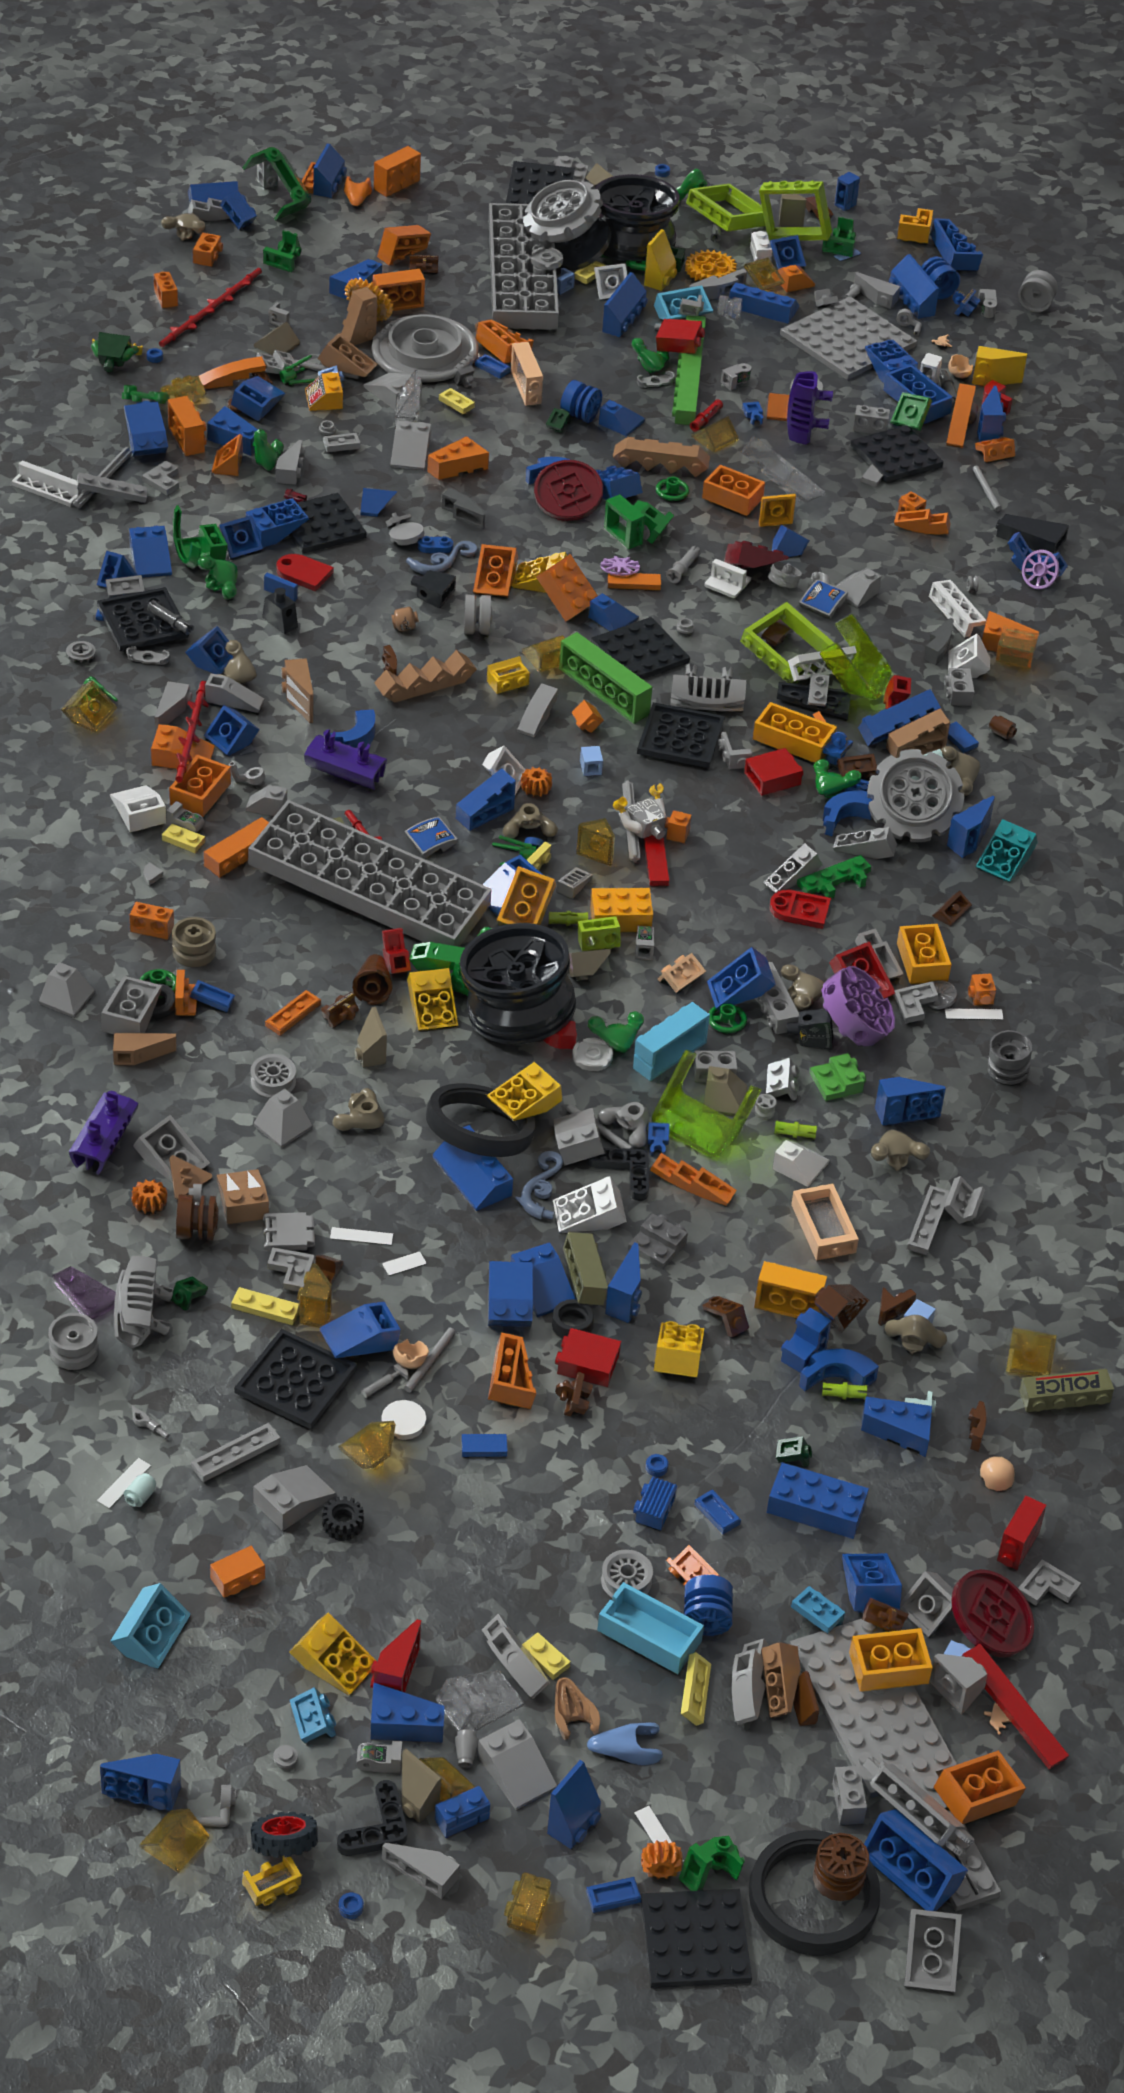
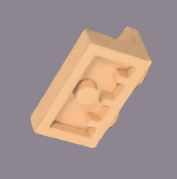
(683, 972)

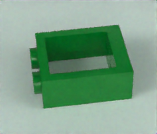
(633, 532)

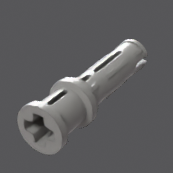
(681, 567)

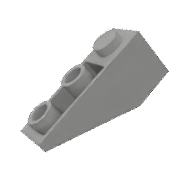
(290, 464)
(227, 692)
(870, 843)
(800, 864)

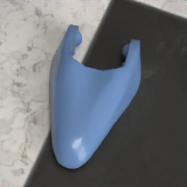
(623, 1744)

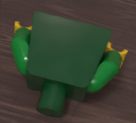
(114, 350)

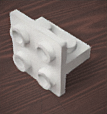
(727, 579)

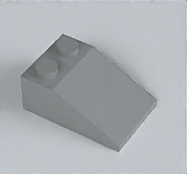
(388, 387)
(411, 445)
(130, 1006)
(578, 1136)
(167, 1140)
(291, 1495)
(516, 1764)
(932, 1950)

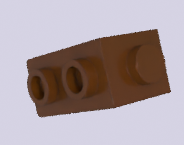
(731, 1312)

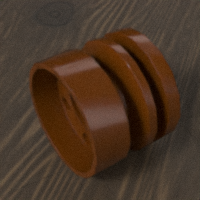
(196, 1217)
(840, 1866)

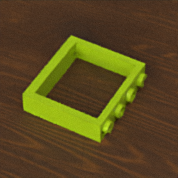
(796, 187)
(704, 200)
(797, 623)

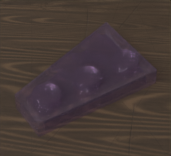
(84, 1292)

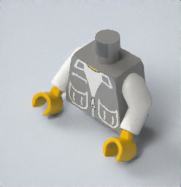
(644, 817)

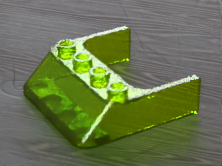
(867, 670)
(694, 1121)

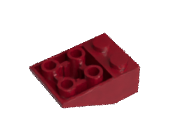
(747, 556)

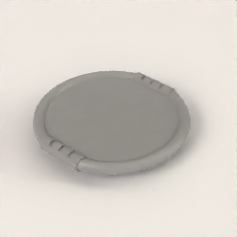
(425, 344)

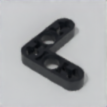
(632, 1164)
(387, 1826)

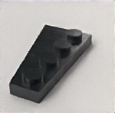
(837, 699)

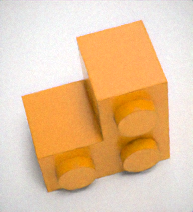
(915, 227)

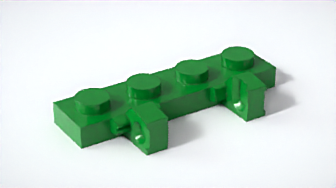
(825, 879)

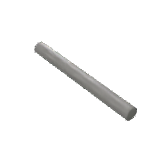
(317, 367)
(987, 489)
(603, 1131)
(410, 1385)

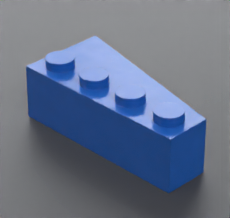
(954, 246)
(877, 727)

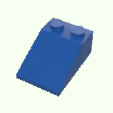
(146, 429)
(150, 551)
(742, 979)
(549, 1278)
(624, 1288)
(510, 1294)
(872, 1578)
(573, 1807)

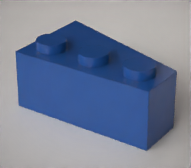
(363, 270)
(228, 425)
(487, 801)
(899, 1422)
(405, 1717)

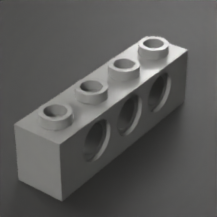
(778, 1005)

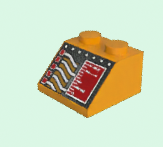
(325, 392)

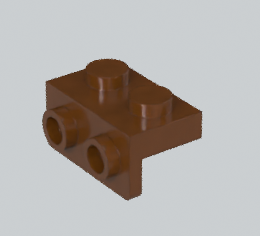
(864, 764)

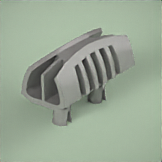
(707, 692)
(135, 1302)

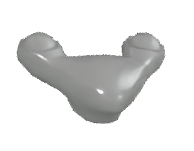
(632, 1117)

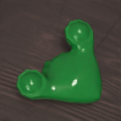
(694, 179)
(649, 359)
(266, 454)
(221, 575)
(830, 783)
(617, 1035)

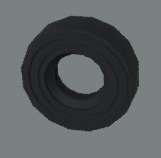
(168, 1007)

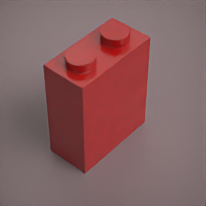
(679, 336)
(773, 771)
(590, 1355)
(1021, 1532)

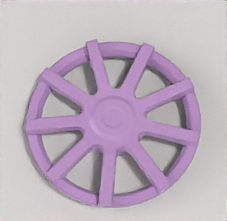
(620, 566)
(1040, 569)

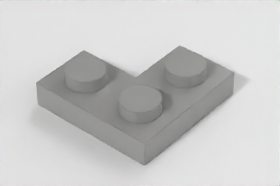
(161, 478)
(911, 999)
(293, 1263)
(1048, 1578)

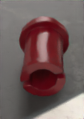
(298, 497)

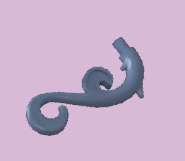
(447, 561)
(544, 1187)

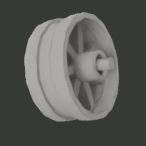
(784, 575)

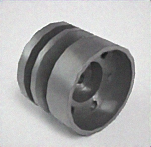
(1009, 1057)

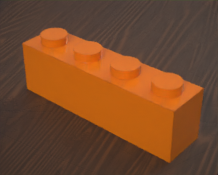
(233, 849)

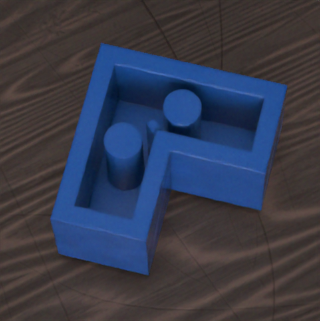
(809, 1338)

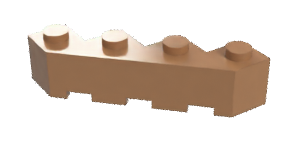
(670, 455)
(430, 678)

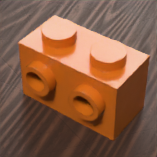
(237, 1571)

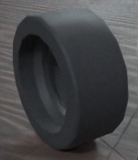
(571, 1307)

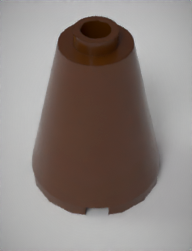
(373, 981)

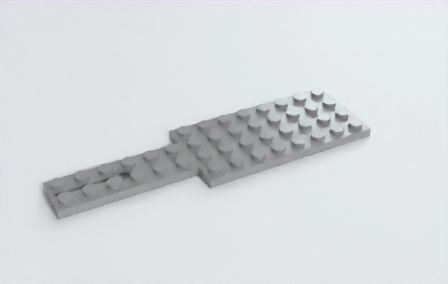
(890, 1728)

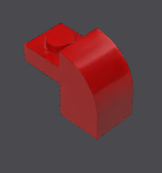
(1007, 401)
(897, 691)
(394, 951)
(564, 1038)

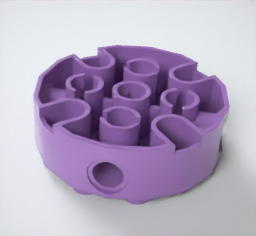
(858, 1006)

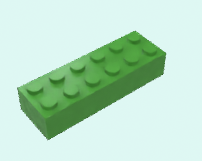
(605, 677)

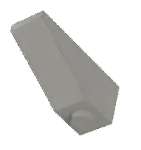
(877, 290)
(173, 703)
(426, 1867)

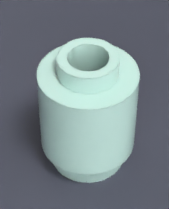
(140, 1490)

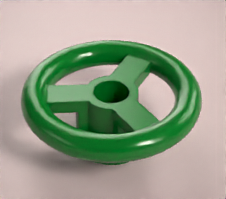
(672, 486)
(158, 976)
(727, 1016)

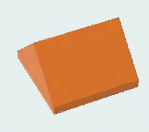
(777, 406)
(229, 457)

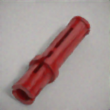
(698, 423)

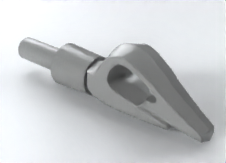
(146, 1421)

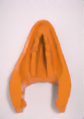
(357, 191)

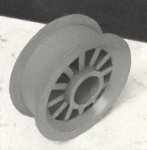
(272, 1074)
(626, 1567)

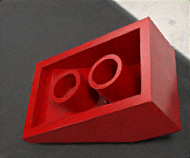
(866, 960)
(398, 1659)

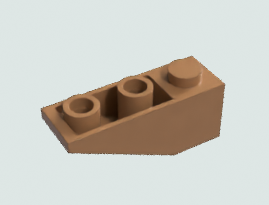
(141, 1047)
(781, 1677)

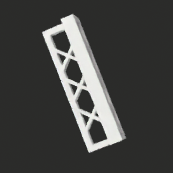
(49, 481)
(953, 607)
(813, 658)

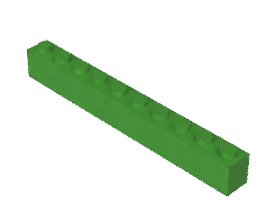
(687, 382)

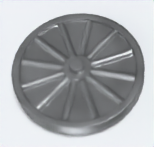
(946, 995)

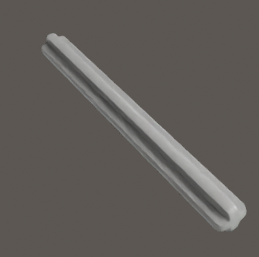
(107, 472)
(632, 838)

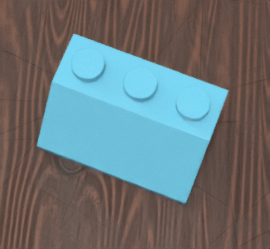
(668, 303)
(151, 1626)

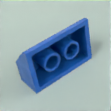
(328, 172)
(217, 190)

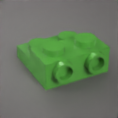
(838, 1077)

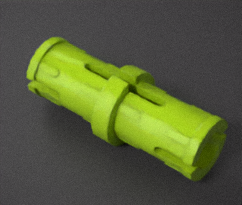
(566, 917)
(795, 1129)
(844, 1390)

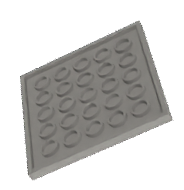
(840, 335)

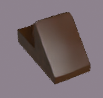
(329, 1266)
(894, 1306)

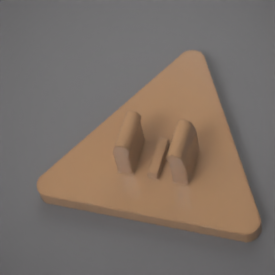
(186, 1175)

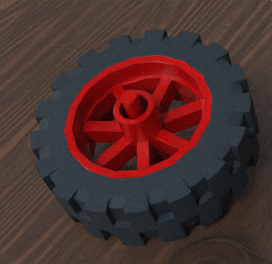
(284, 1834)

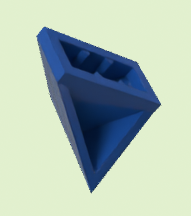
(374, 501)
(789, 542)
(114, 566)

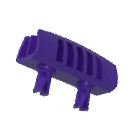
(801, 407)
(345, 761)
(103, 1130)

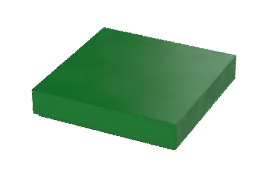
(911, 411)

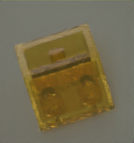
(315, 1298)

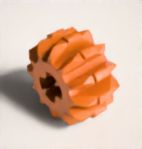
(536, 781)
(149, 1196)
(661, 1859)

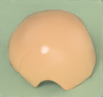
(959, 366)
(410, 1355)
(997, 1473)

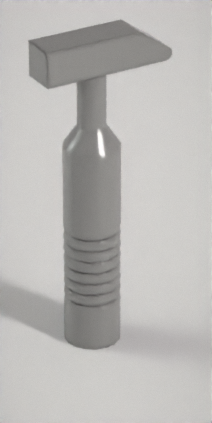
(385, 1381)

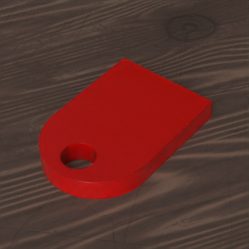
(303, 571)
(800, 908)

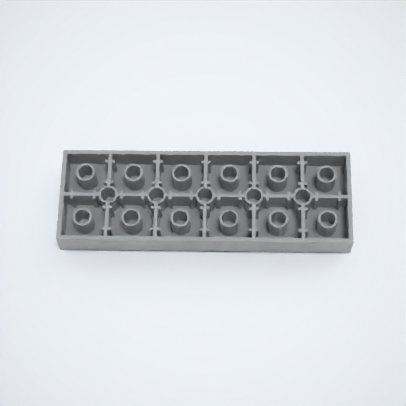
(519, 291)
(369, 876)

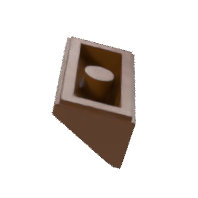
(952, 908)
(805, 1701)

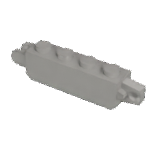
(917, 1805)

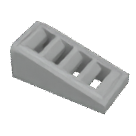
(570, 884)

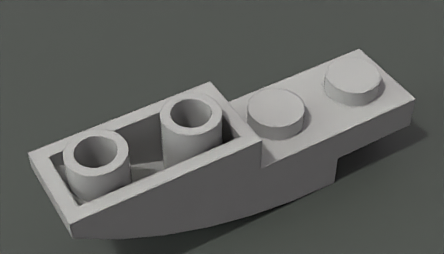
(721, 286)
(514, 1656)
(747, 1682)

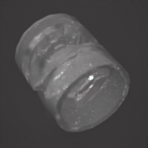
(729, 307)

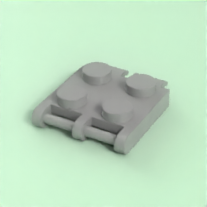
(289, 1231)

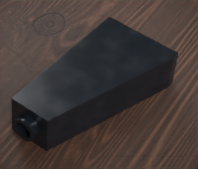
(1035, 532)

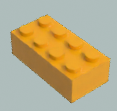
(794, 731)

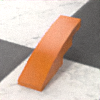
(225, 374)
(961, 415)
(691, 1180)

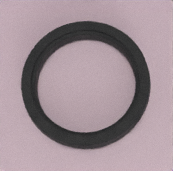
(468, 1140)
(790, 1937)

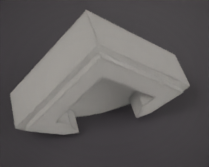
(152, 873)

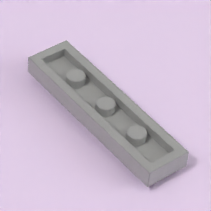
(111, 487)
(928, 1220)
(235, 1452)

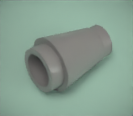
(466, 1746)

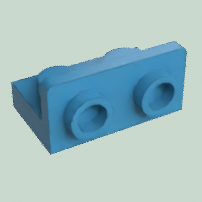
(818, 1609)
(313, 1715)

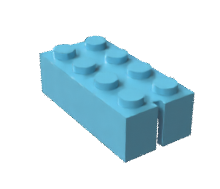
(666, 1042)
(650, 1628)

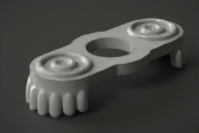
(665, 379)
(137, 656)

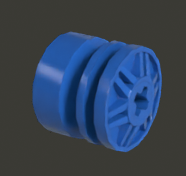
(942, 275)
(581, 400)
(709, 1602)

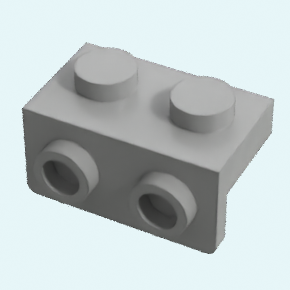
(783, 1079)
(963, 1200)

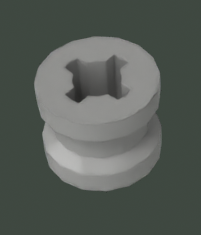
(765, 1106)

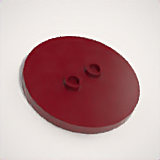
(568, 490)
(992, 1613)

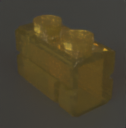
(528, 1903)

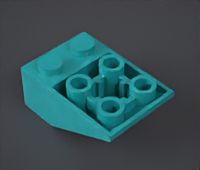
(1007, 851)

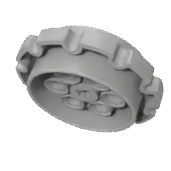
(562, 211)
(931, 771)

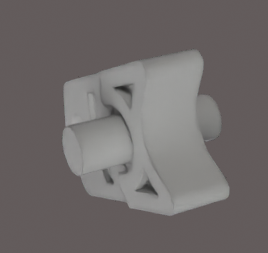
(395, 520)

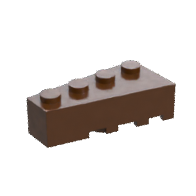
(840, 1304)

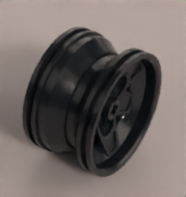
(636, 211)
(518, 983)

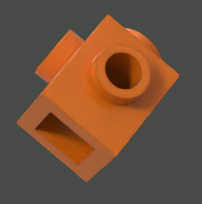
(911, 502)
(587, 716)
(678, 826)
(982, 989)

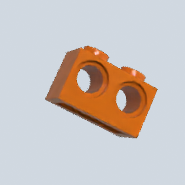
(207, 249)
(165, 289)
(151, 920)

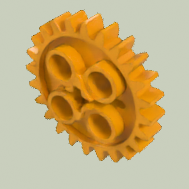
(708, 264)
(384, 307)

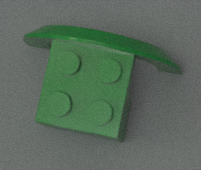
(209, 542)

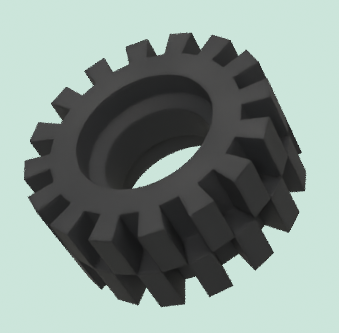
(343, 1507)

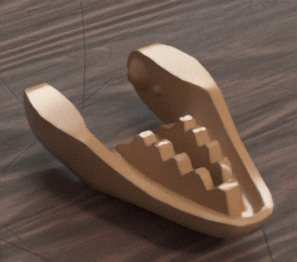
(573, 1706)

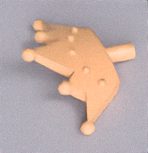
(942, 340)
(997, 1718)

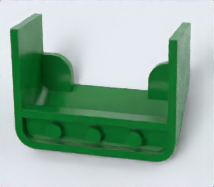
(288, 176)

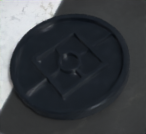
(587, 247)

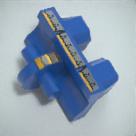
(967, 303)
(837, 747)

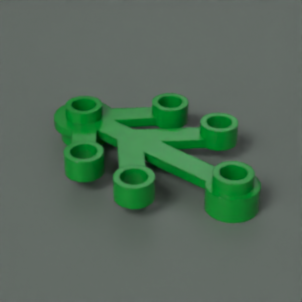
(131, 392)

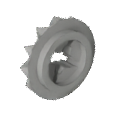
(74, 648)

